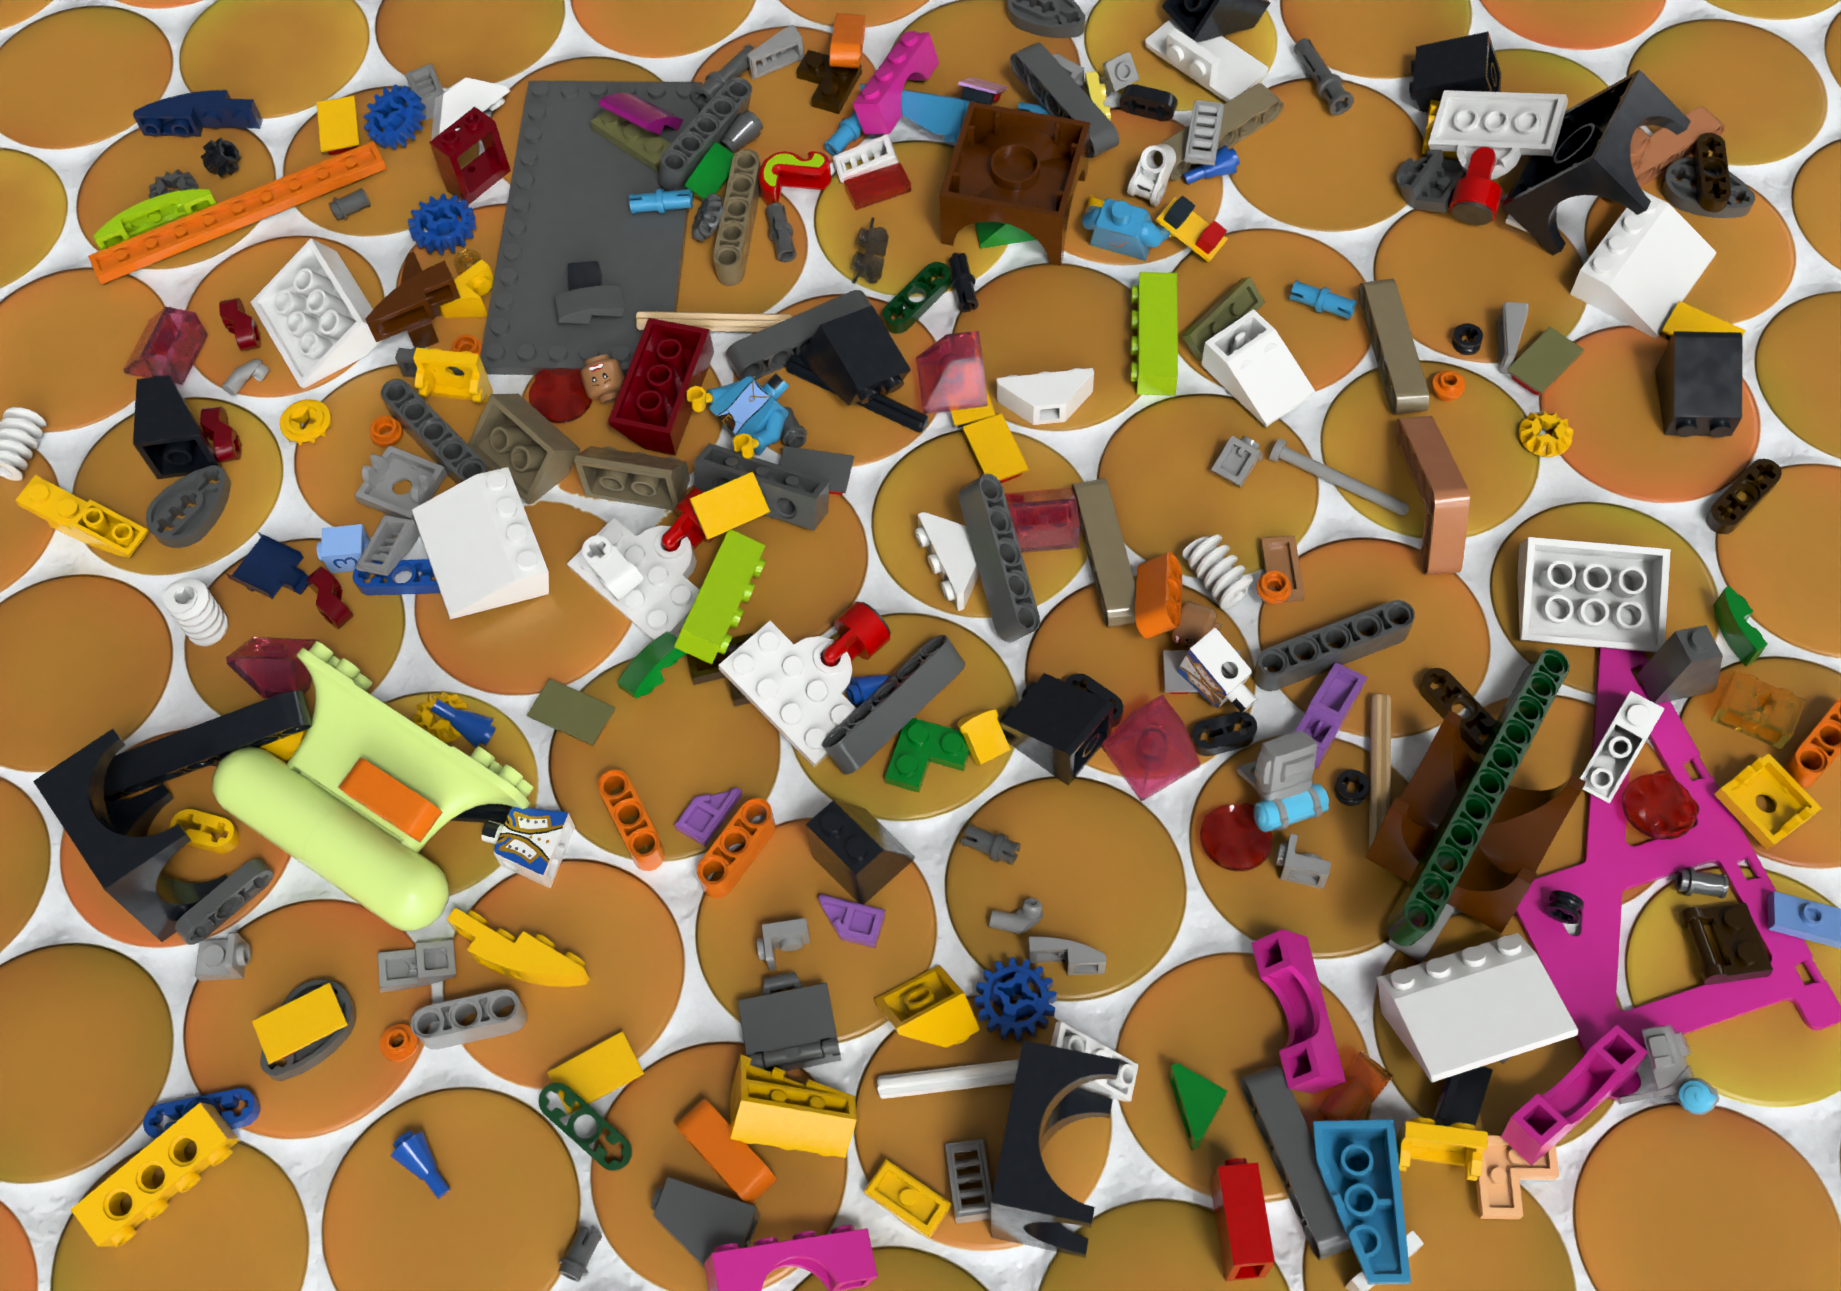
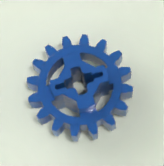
(394, 117)
(442, 224)
(1028, 1005)

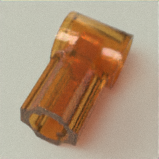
(1363, 1085)

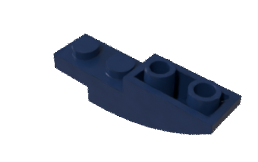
(193, 111)

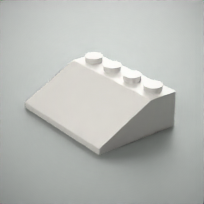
(1644, 267)
(316, 314)
(481, 545)
(1593, 594)
(1474, 1007)

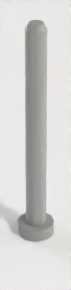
(1346, 482)

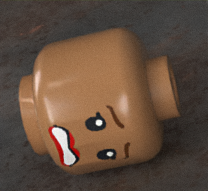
(602, 378)
(1195, 624)

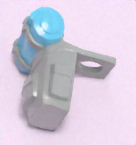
(1285, 782)
(1673, 1075)

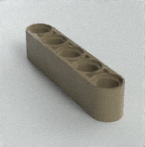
(1240, 119)
(737, 218)
(1393, 347)
(1106, 552)

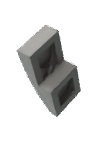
(1078, 957)
(416, 967)

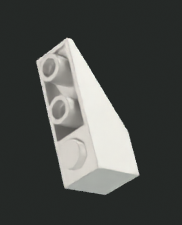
(1620, 746)

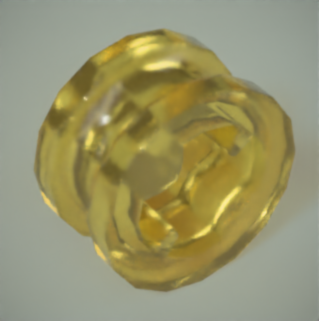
(465, 257)

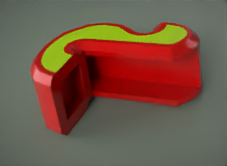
(793, 171)

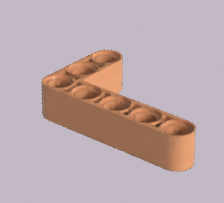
(1656, 152)
(1441, 491)

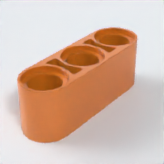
(847, 40)
(1158, 595)
(1814, 751)
(390, 799)
(627, 805)
(736, 832)
(729, 1158)

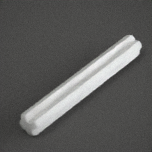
(947, 1079)

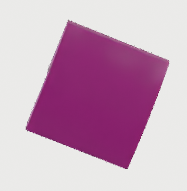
(640, 112)

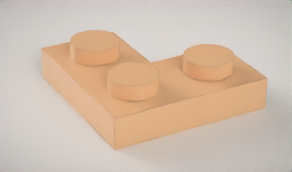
(1499, 1181)

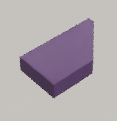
(706, 815)
(853, 921)

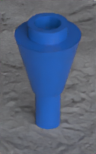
(1224, 165)
(863, 686)
(470, 725)
(415, 1155)

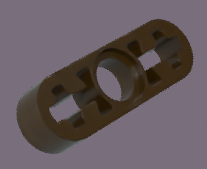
(1705, 182)
(1740, 508)
(1436, 699)

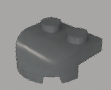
(1429, 181)

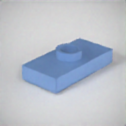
(1804, 919)

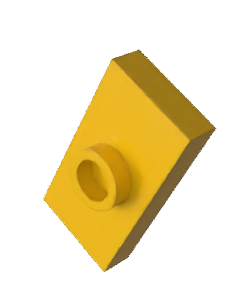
(907, 1199)

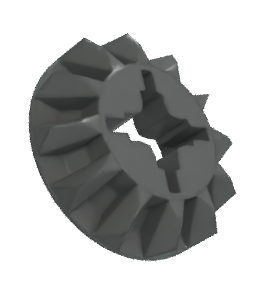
(181, 180)
(707, 217)

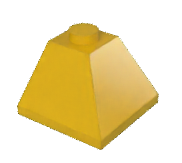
(930, 1009)

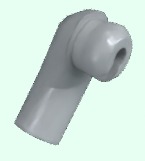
(243, 373)
(1021, 920)

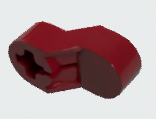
(240, 324)
(225, 440)
(329, 597)

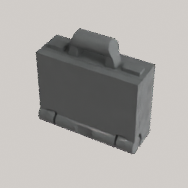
(789, 1026)

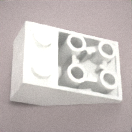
(1256, 368)

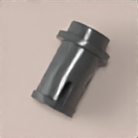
(349, 204)
(793, 433)
(1692, 881)
(579, 1255)

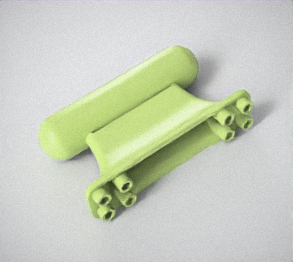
(333, 834)

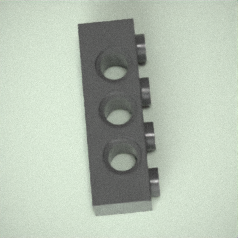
(788, 492)

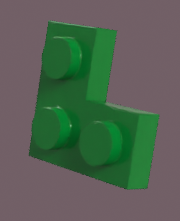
(918, 746)

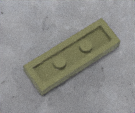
(631, 138)
(1232, 306)

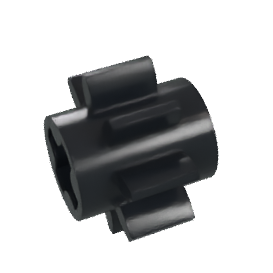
(220, 157)

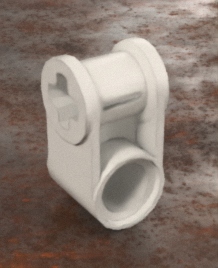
(1149, 179)
(613, 568)

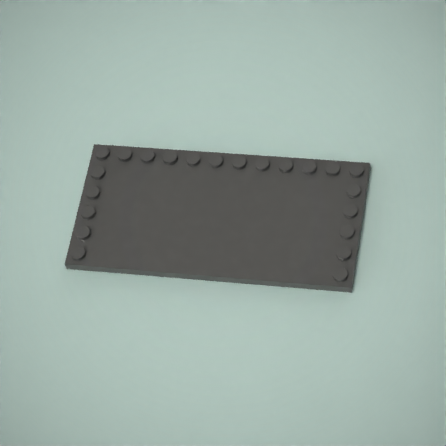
(574, 207)

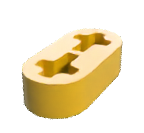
(207, 823)

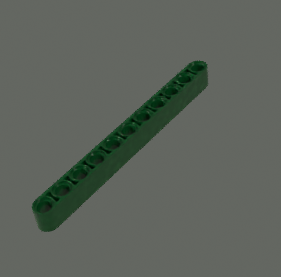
(1476, 800)

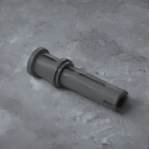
(715, 80)
(1328, 84)

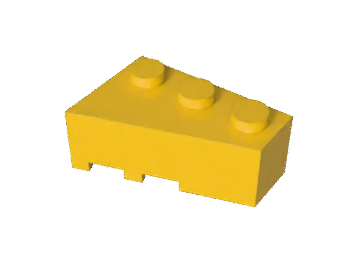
(788, 1113)

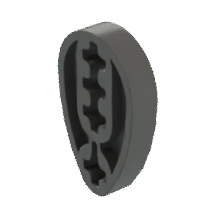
(1047, 17)
(1684, 196)
(199, 519)
(319, 1050)

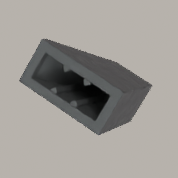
(1683, 666)
(703, 1218)

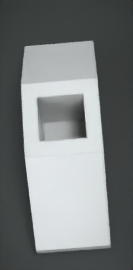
(463, 97)
(1045, 395)
(949, 556)
(1119, 1089)

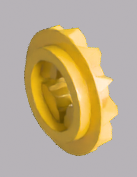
(299, 413)
(1545, 444)
(442, 729)

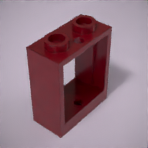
(483, 170)

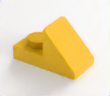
(471, 286)

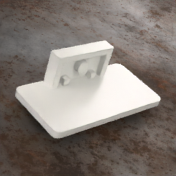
(1212, 62)

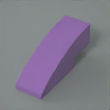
(1331, 707)

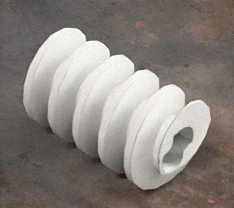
(17, 437)
(1217, 570)
(196, 611)

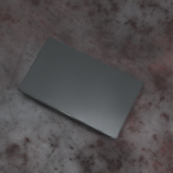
(821, 464)

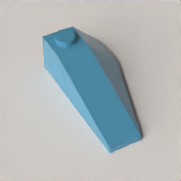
(934, 112)
(1364, 1183)

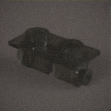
(864, 262)

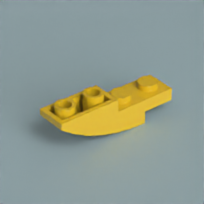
(81, 519)
(522, 959)

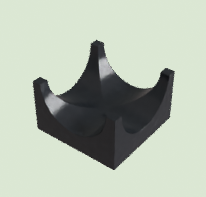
(1591, 156)
(116, 840)
(1045, 1098)

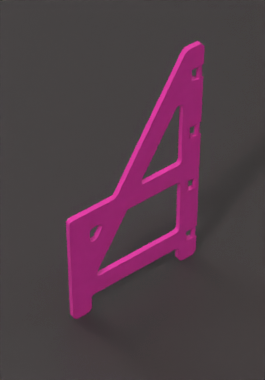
(1587, 964)

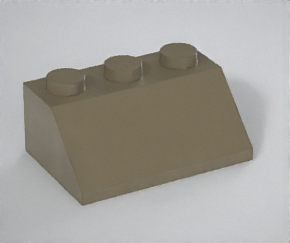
(524, 441)
(632, 477)

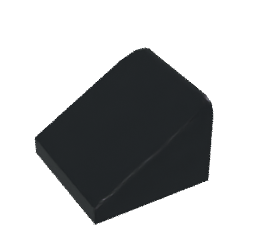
(584, 275)

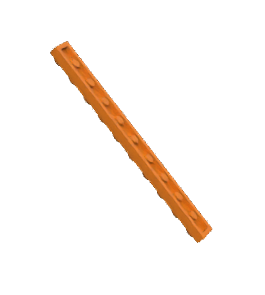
(236, 212)

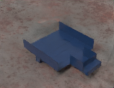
(271, 567)

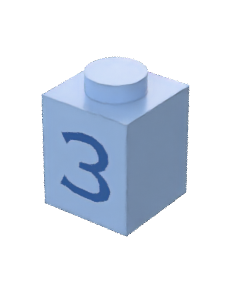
(342, 547)

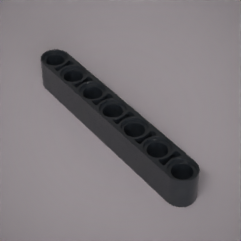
(206, 744)

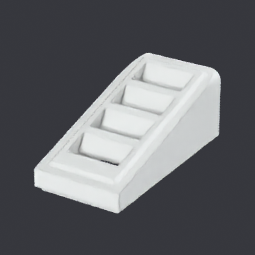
(863, 152)

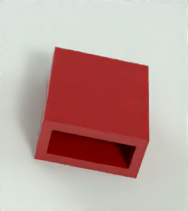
(1241, 1220)

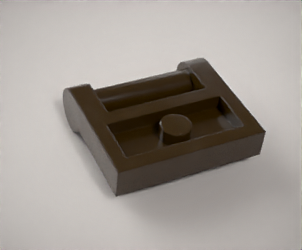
(1735, 938)

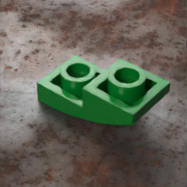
(711, 172)
(1732, 616)
(645, 670)

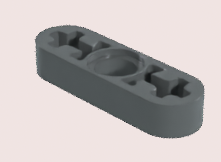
(223, 901)

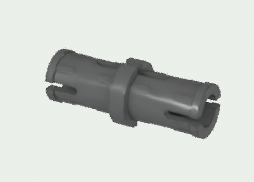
(780, 232)

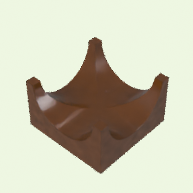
(1015, 172)
(1509, 848)

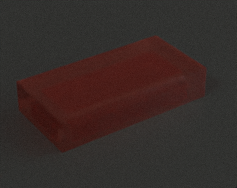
(877, 186)

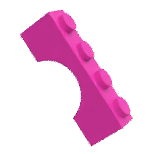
(880, 100)
(1311, 1052)
(1555, 1113)
(838, 1259)

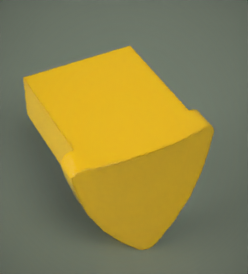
(983, 735)

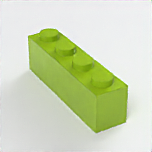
(1156, 334)
(719, 597)

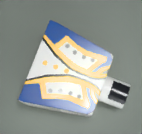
(1217, 672)
(531, 842)

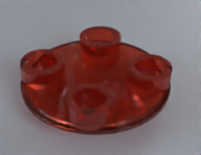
(559, 395)
(1659, 806)
(1234, 839)

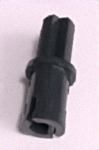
(963, 282)

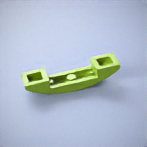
(152, 214)

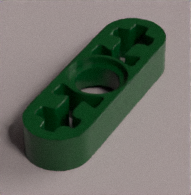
(915, 310)
(556, 1115)

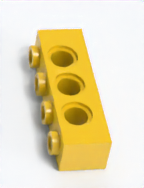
(101, 1209)

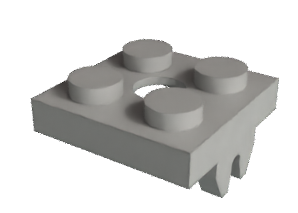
(395, 467)

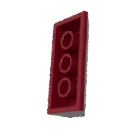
(653, 396)

